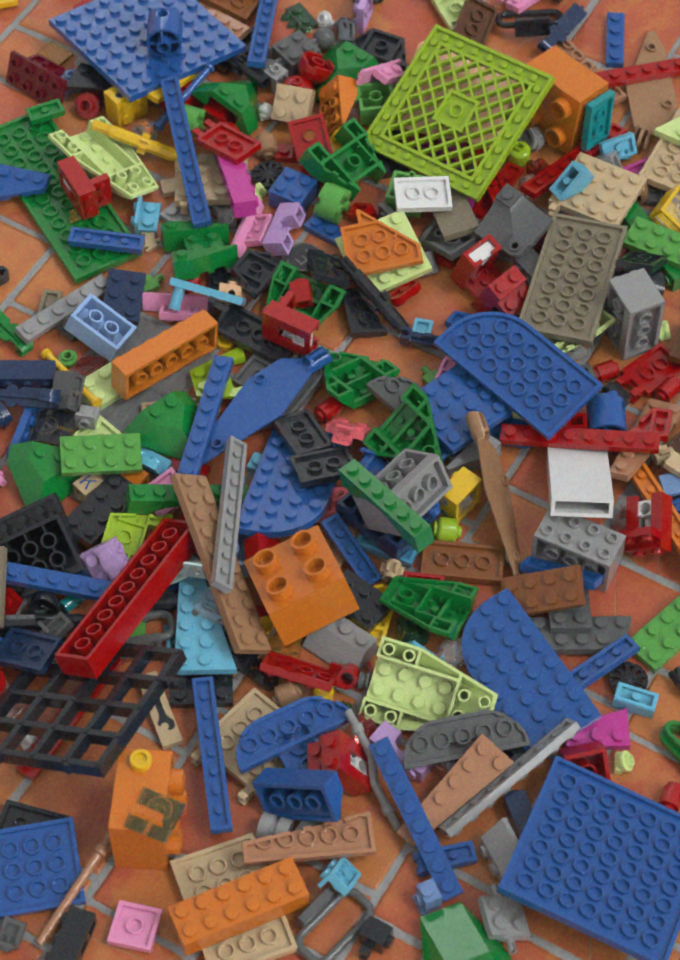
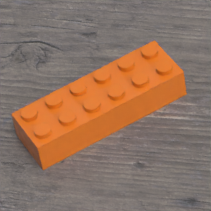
(164, 354)
(238, 906)

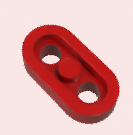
(404, 292)

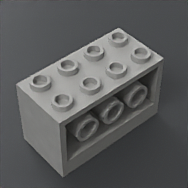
(637, 311)
(413, 477)
(579, 542)

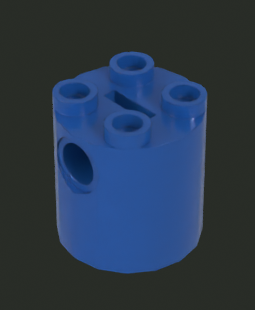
(164, 31)
(606, 412)

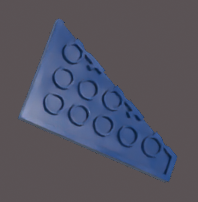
(21, 181)

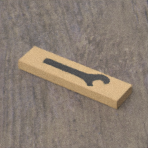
(164, 721)

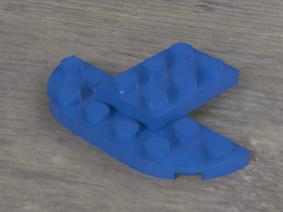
(288, 732)

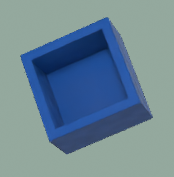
(293, 187)

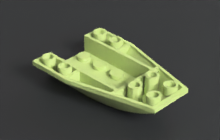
(102, 155)
(418, 687)

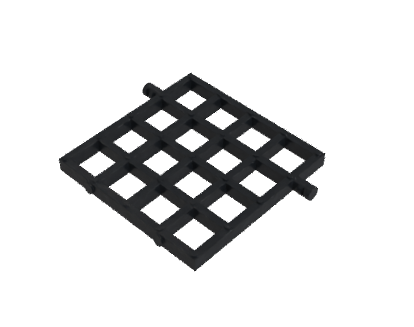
(80, 701)

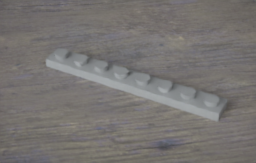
(516, 772)

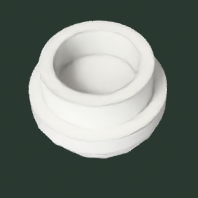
(265, 111)

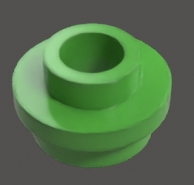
(68, 362)

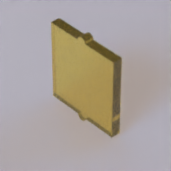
(56, 53)

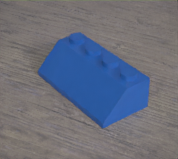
(300, 793)

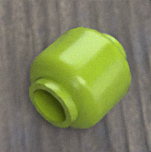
(520, 154)
(446, 529)

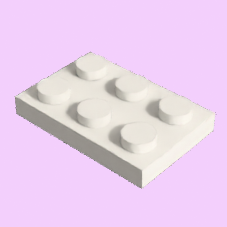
(422, 194)

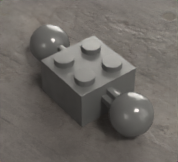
(289, 50)

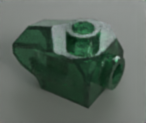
(409, 631)

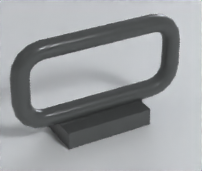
(156, 638)
(319, 910)

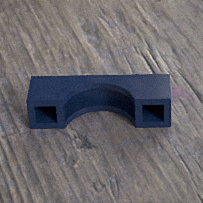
(390, 544)

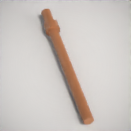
(99, 851)

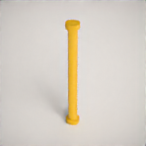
(47, 354)

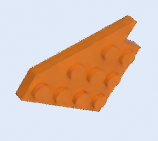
(378, 247)

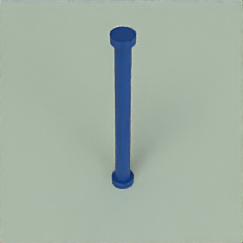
(208, 68)

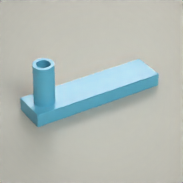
(181, 285)

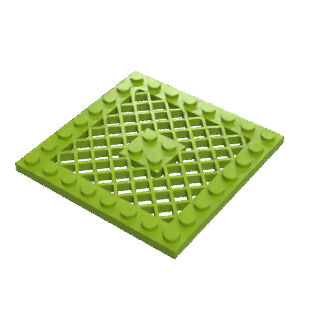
(458, 111)

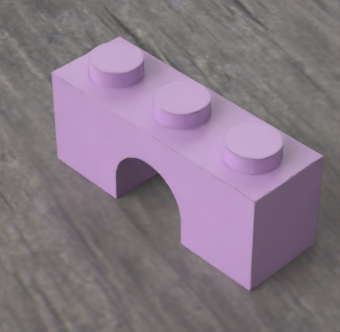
(287, 217)
(394, 736)

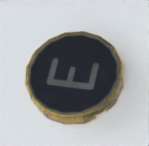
(298, 258)

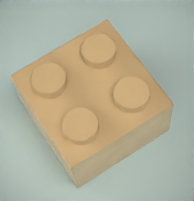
(292, 103)

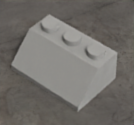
(342, 643)
(498, 847)

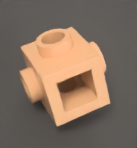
(232, 286)

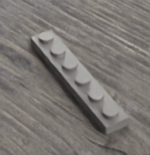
(55, 313)

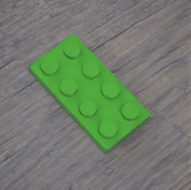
(654, 239)
(100, 454)
(660, 637)

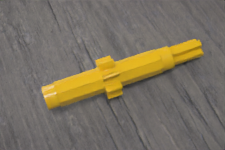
(141, 142)

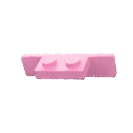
(385, 72)
(252, 230)
(160, 303)

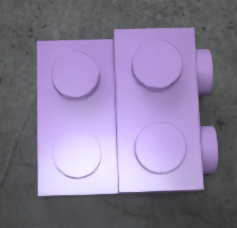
(363, 11)
(105, 559)

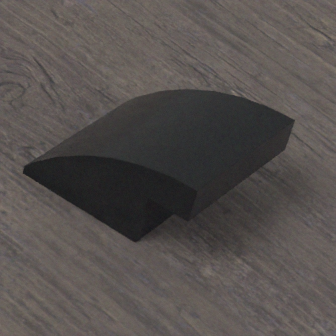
(40, 538)

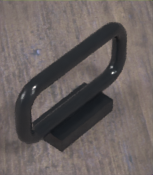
(531, 24)

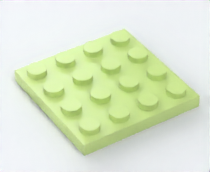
(398, 277)

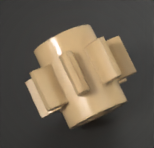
(664, 453)
(390, 570)

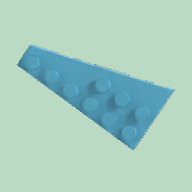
(199, 637)

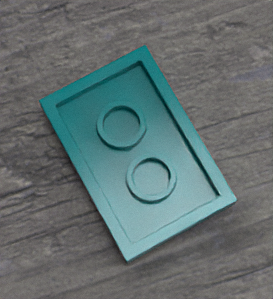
(597, 120)

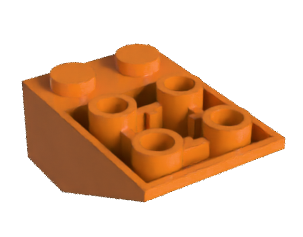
(337, 100)

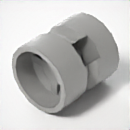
(271, 825)

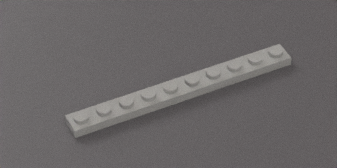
(229, 515)

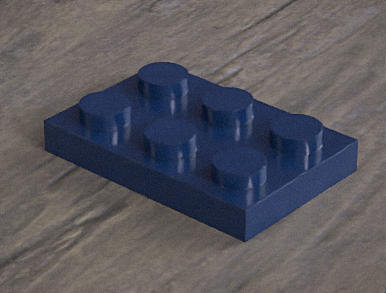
(125, 293)
(28, 650)

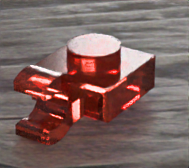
(369, 726)

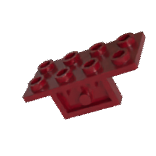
(36, 77)

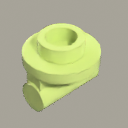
(260, 190)
(665, 331)
(623, 762)

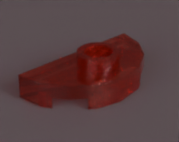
(89, 364)

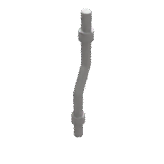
(387, 809)

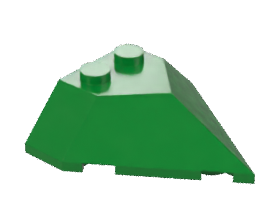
(347, 61)
(237, 97)
(349, 375)
(166, 424)
(407, 427)
(38, 471)

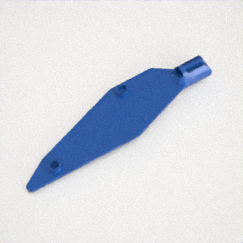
(264, 398)

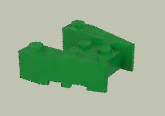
(349, 163)
(198, 249)

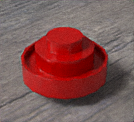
(87, 105)

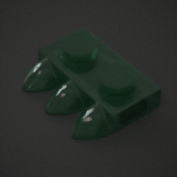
(299, 19)

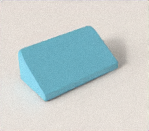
(635, 700)

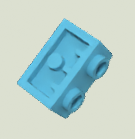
(623, 144)
(146, 216)
(154, 462)
(341, 876)

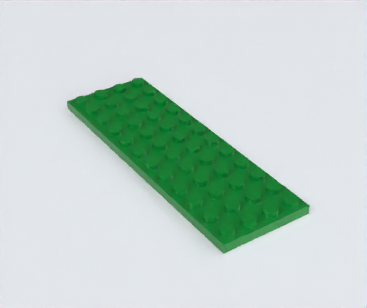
(31, 149)

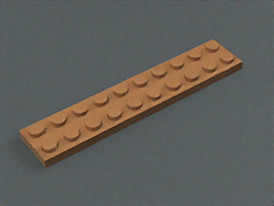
(236, 607)

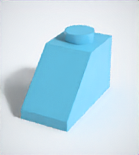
(571, 181)

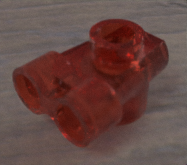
(536, 166)

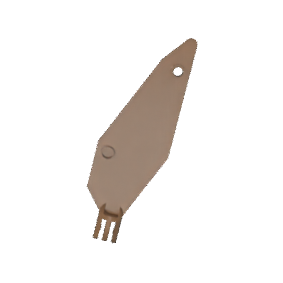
(651, 101)
(496, 488)

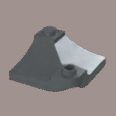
(514, 223)
(433, 240)

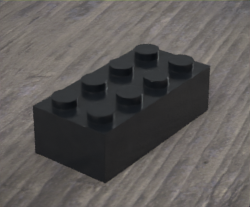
(91, 516)

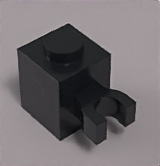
(375, 936)

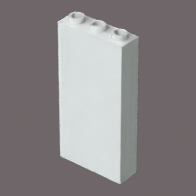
(579, 483)

